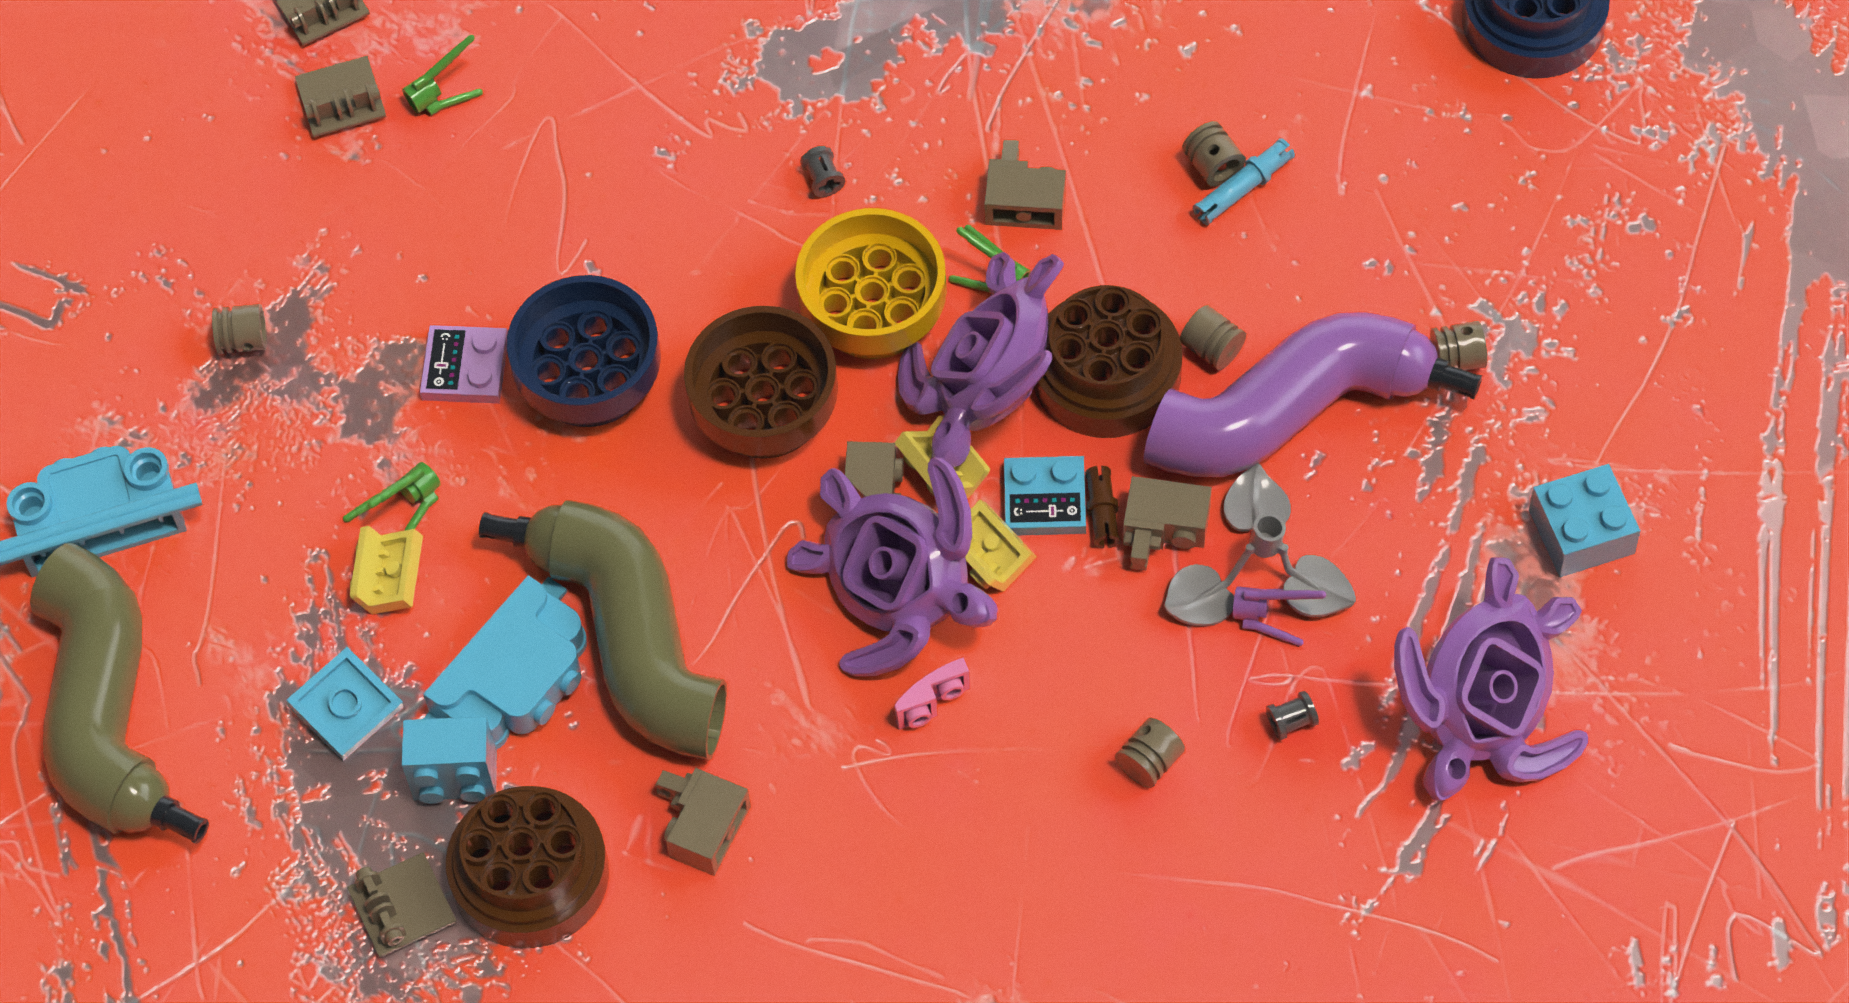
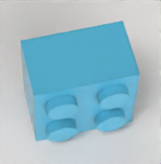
(1584, 520)
(449, 759)

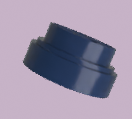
(1539, 43)
(568, 315)

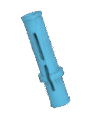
(1256, 172)

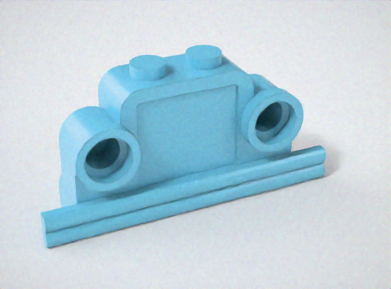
(97, 502)
(514, 663)

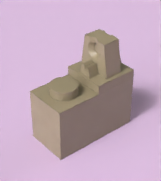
(1023, 194)
(1164, 514)
(708, 817)

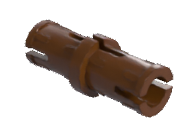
(1102, 506)

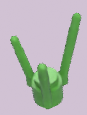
(424, 91)
(988, 248)
(414, 486)

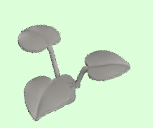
(1262, 506)

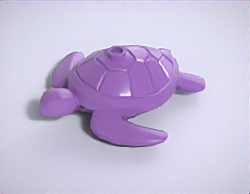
(986, 359)
(897, 565)
(1488, 686)

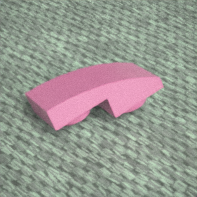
(919, 702)

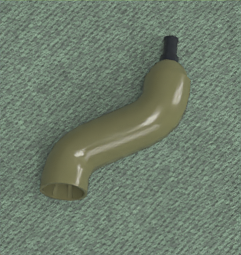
(631, 620)
(94, 699)

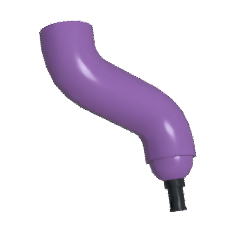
(1293, 388)

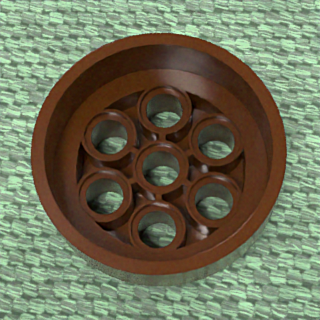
(757, 342)
(1129, 395)
(521, 913)

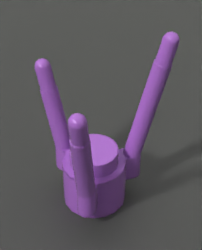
(1254, 603)

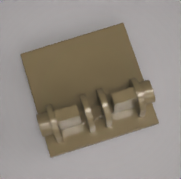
(320, 17)
(340, 96)
(400, 904)

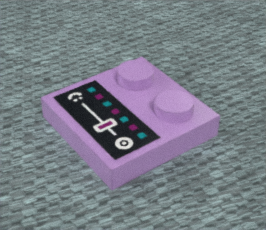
(464, 364)

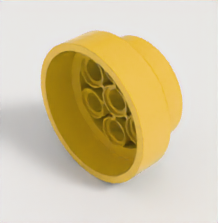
(852, 248)

